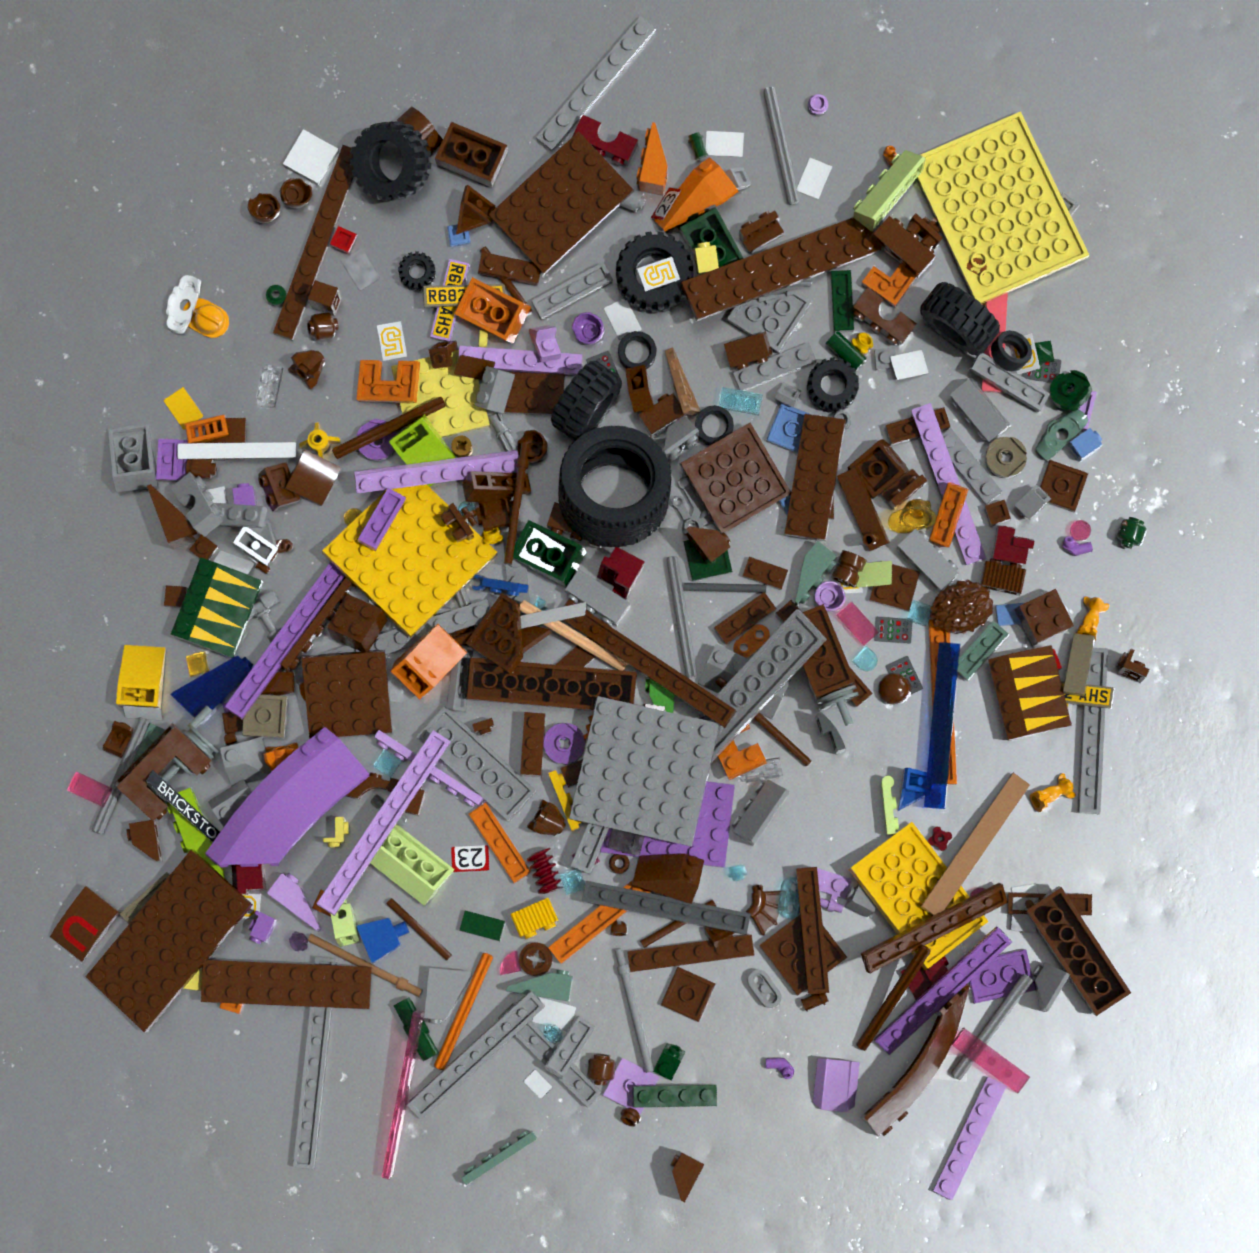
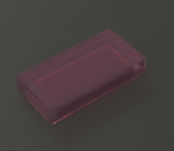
(857, 623)
(90, 789)

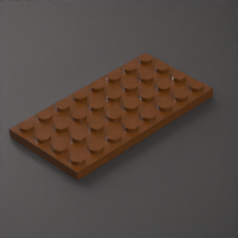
(169, 940)

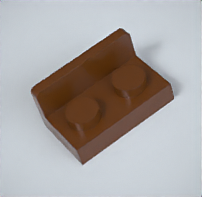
(273, 481)
(904, 488)
(1132, 670)

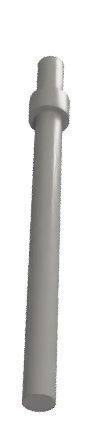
(624, 970)

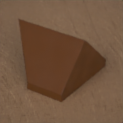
(473, 210)

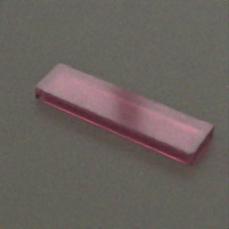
(990, 1060)

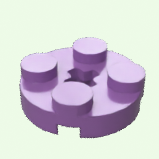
(382, 450)
(552, 744)

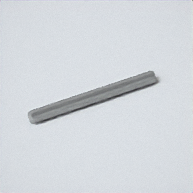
(781, 145)
(681, 616)
(127, 760)
(995, 1022)

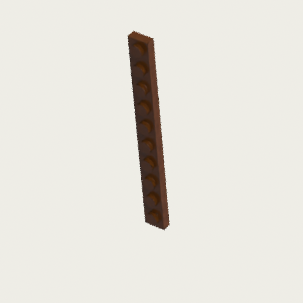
(316, 246)
(652, 667)

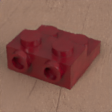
(926, 978)

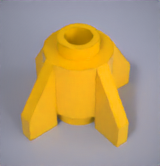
(319, 447)

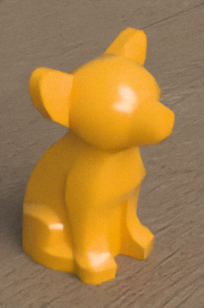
(1091, 619)
(1041, 799)

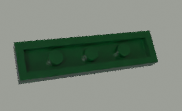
(674, 1096)

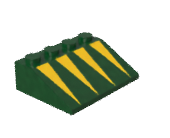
(216, 607)

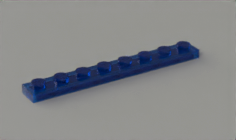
(942, 725)

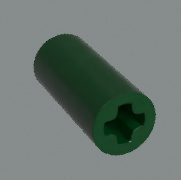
(845, 350)

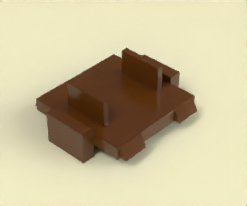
(494, 513)

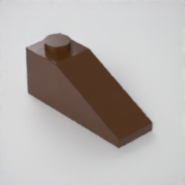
(491, 486)

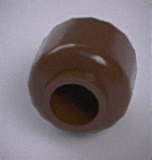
(322, 326)
(601, 1069)

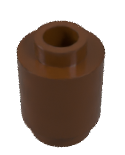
(201, 467)

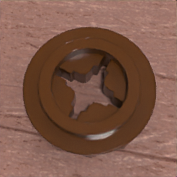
(527, 964)

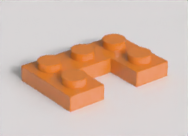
(887, 287)
(374, 389)
(740, 762)

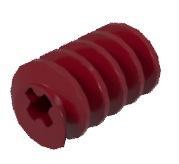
(544, 872)

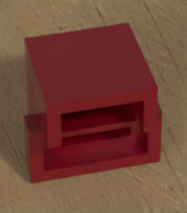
(1011, 547)
(621, 571)
(249, 878)

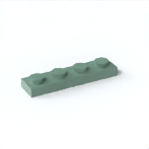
(505, 1152)

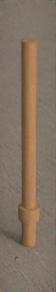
(401, 983)

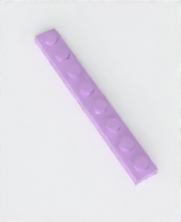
(433, 471)
(944, 473)

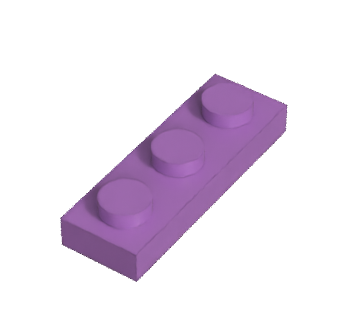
(381, 519)

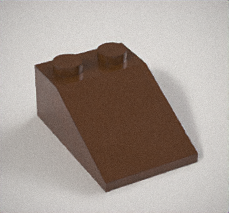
(174, 523)
(669, 875)

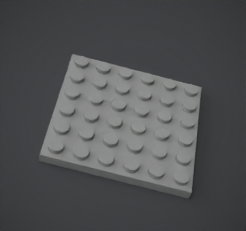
(644, 771)

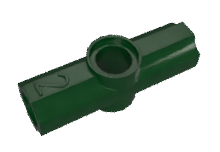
(426, 1046)

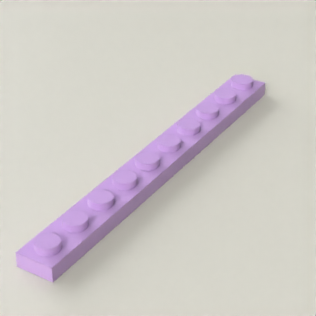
(383, 823)

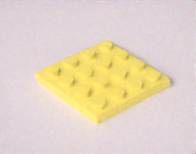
(458, 393)

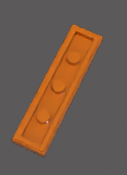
(500, 843)

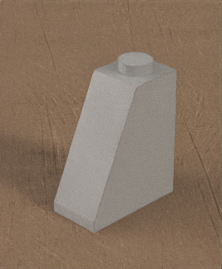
(443, 992)

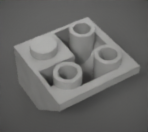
(679, 436)

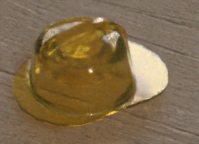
(915, 515)

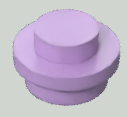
(818, 104)

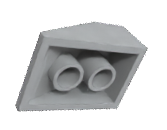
(132, 457)

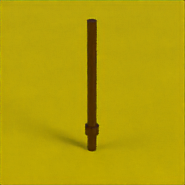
(522, 464)
(774, 732)

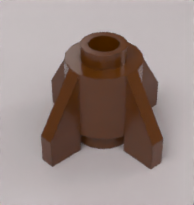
(307, 366)
(547, 820)

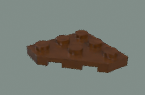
(500, 634)

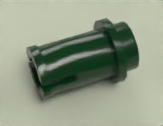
(697, 145)

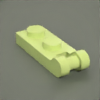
(889, 804)

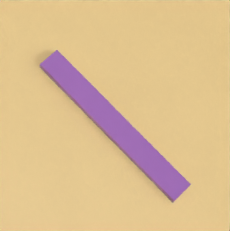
(943, 990)

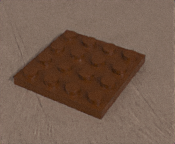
(735, 478)
(347, 693)

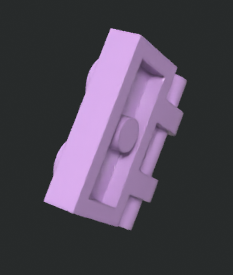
(834, 885)

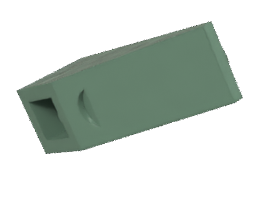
(815, 564)

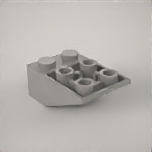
(229, 801)

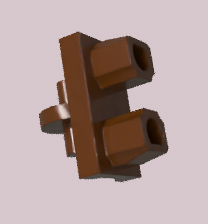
(926, 229)
(464, 530)

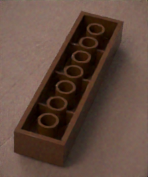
(549, 684)

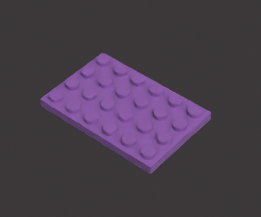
(710, 835)

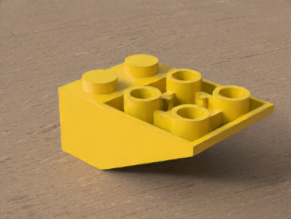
(141, 676)

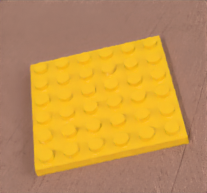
(416, 562)

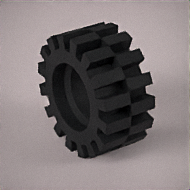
(416, 258)

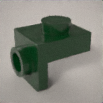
(669, 1061)

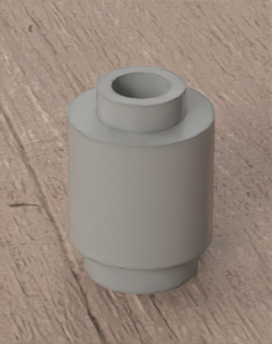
(634, 201)

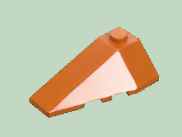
(700, 190)

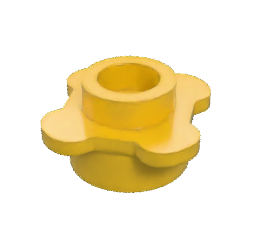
(862, 342)
(492, 537)

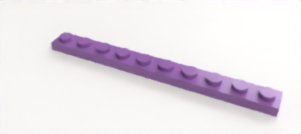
(284, 641)

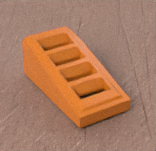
(190, 429)

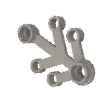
(697, 505)

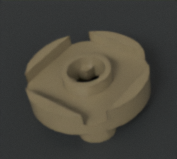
(1006, 445)

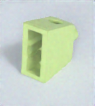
(345, 929)

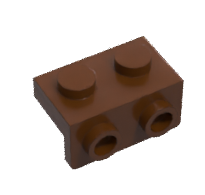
(761, 231)

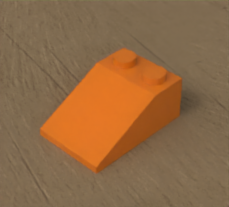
(492, 310)

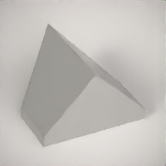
(257, 542)

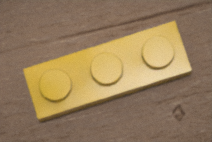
(564, 798)

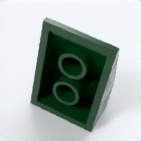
(712, 229)
(548, 553)

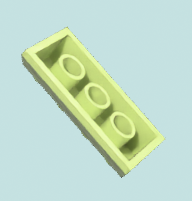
(889, 189)
(411, 865)

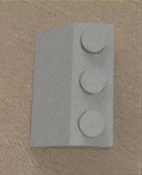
(759, 811)

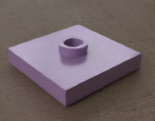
(625, 1077)

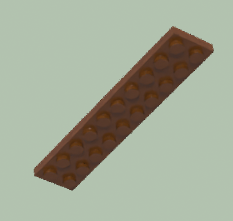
(778, 267)

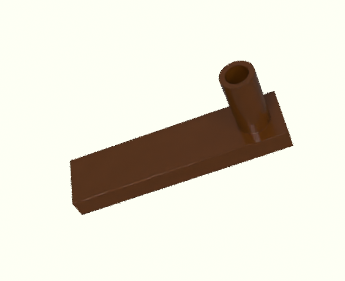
(863, 509)

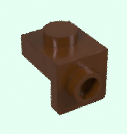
(118, 739)

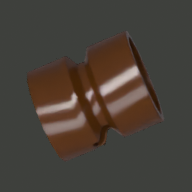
(849, 567)

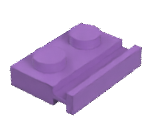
(168, 465)

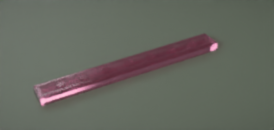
(402, 1095)

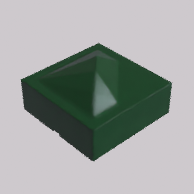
(1044, 352)

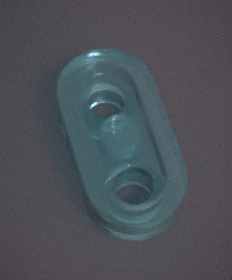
(788, 897)

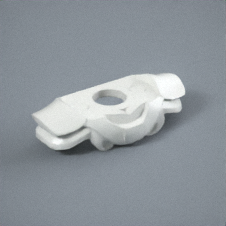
(186, 290)

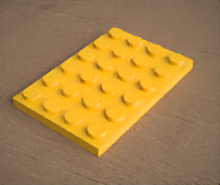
(899, 880)

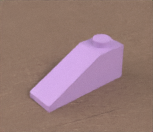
(293, 898)

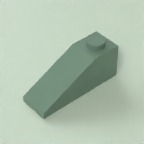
(550, 986)

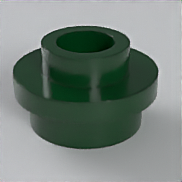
(275, 301)

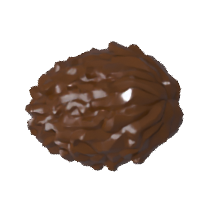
(962, 607)

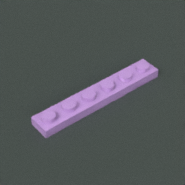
(525, 360)
(436, 774)
(969, 1138)

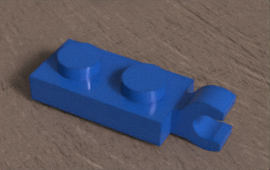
(497, 586)

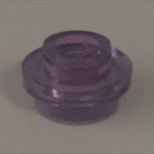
(298, 941)

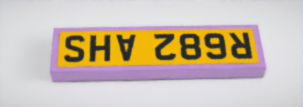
(445, 317)

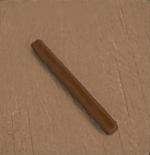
(388, 427)
(893, 997)

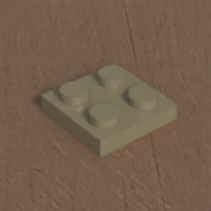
(266, 717)

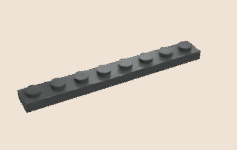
(666, 907)

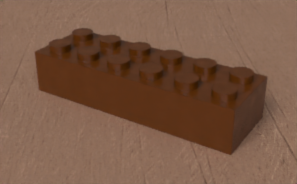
(1077, 951)

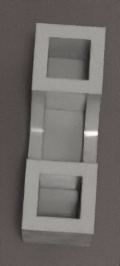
(192, 494)

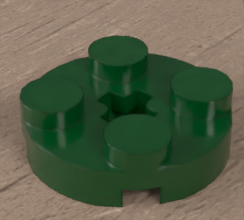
(1075, 399)

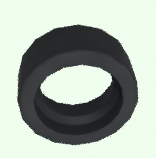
(637, 335)
(1019, 342)
(713, 410)

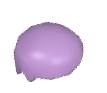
(831, 595)

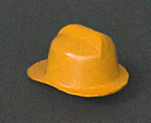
(208, 318)

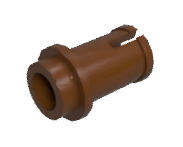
(814, 1001)

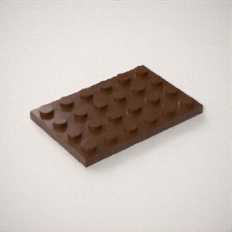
(561, 202)

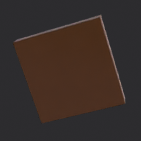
(1063, 485)
(688, 994)

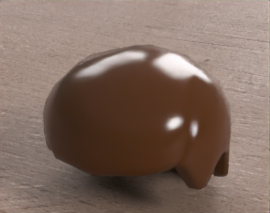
(295, 193)
(264, 208)
(537, 447)
(894, 689)

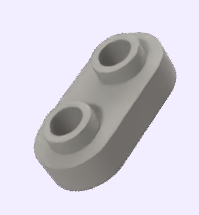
(763, 989)

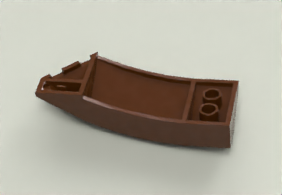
(921, 1071)

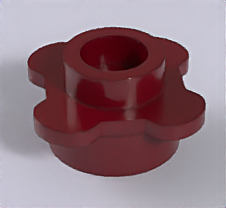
(937, 832)

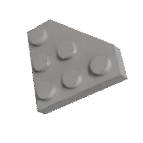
(773, 314)

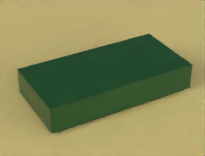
(482, 925)

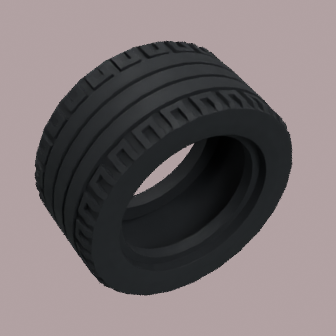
(623, 448)

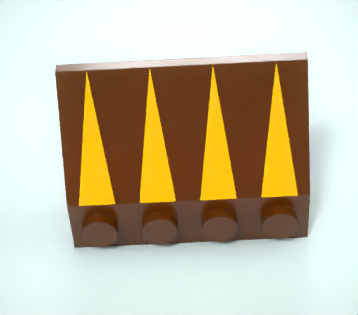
(1029, 692)

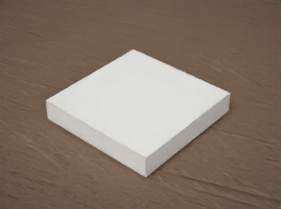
(310, 157)

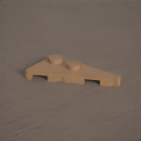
(681, 385)

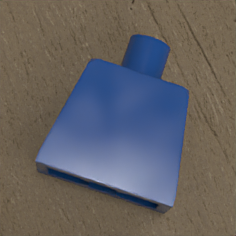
(381, 937)

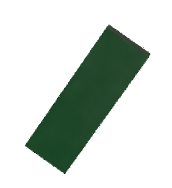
(842, 301)

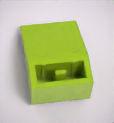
(420, 443)

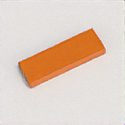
(948, 514)

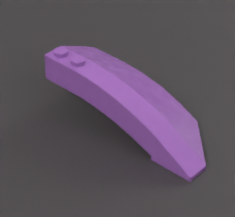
(288, 803)

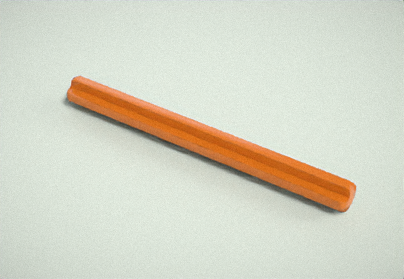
(463, 1011)

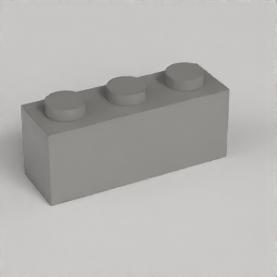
(979, 410)
(928, 559)
(597, 598)

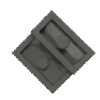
(827, 728)

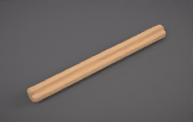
(577, 638)

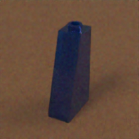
(213, 687)

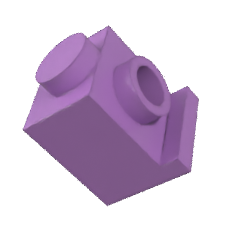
(261, 928)

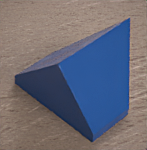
(912, 787)

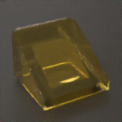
(198, 664)

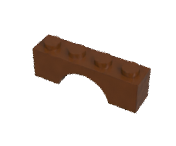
(375, 781)

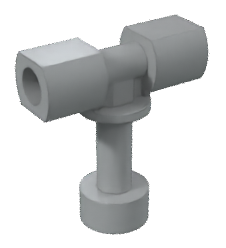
(261, 610)

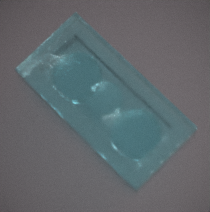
(740, 401)

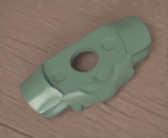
(1050, 444)

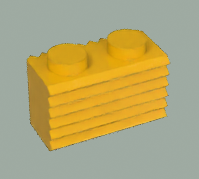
(534, 918)

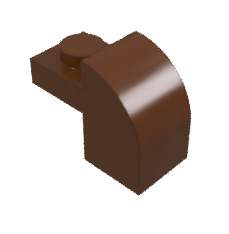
(424, 126)

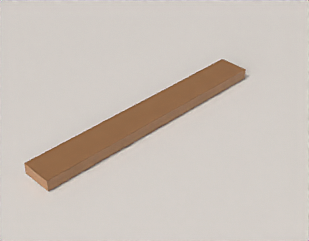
(975, 845)

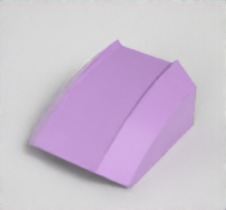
(835, 1084)

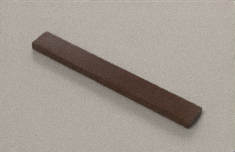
(934, 928)

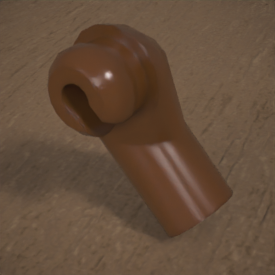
(283, 545)

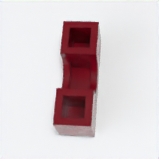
(619, 150)

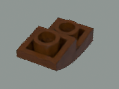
(281, 684)

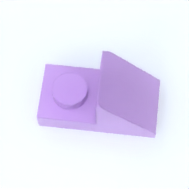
(545, 342)

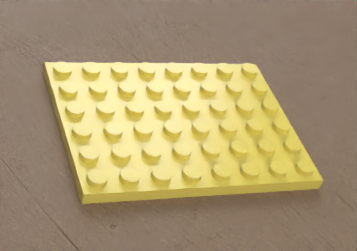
(1000, 207)

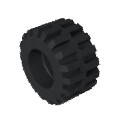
(838, 368)

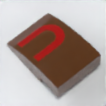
(84, 923)

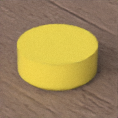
(482, 338)

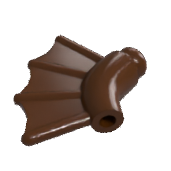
(764, 908)

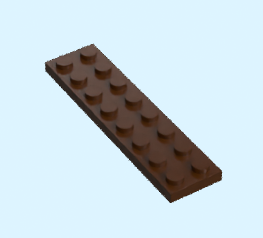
(286, 984)

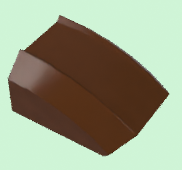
(879, 467)

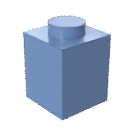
(1085, 444)

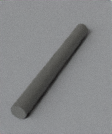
(718, 587)

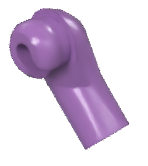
(1075, 548)
(782, 1065)

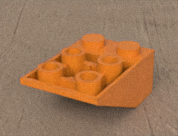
(654, 173)
(428, 661)

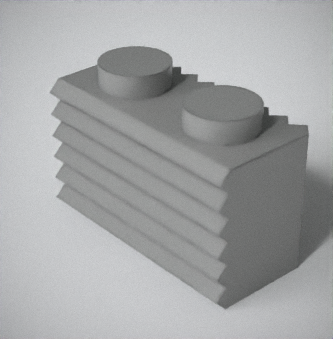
(494, 389)

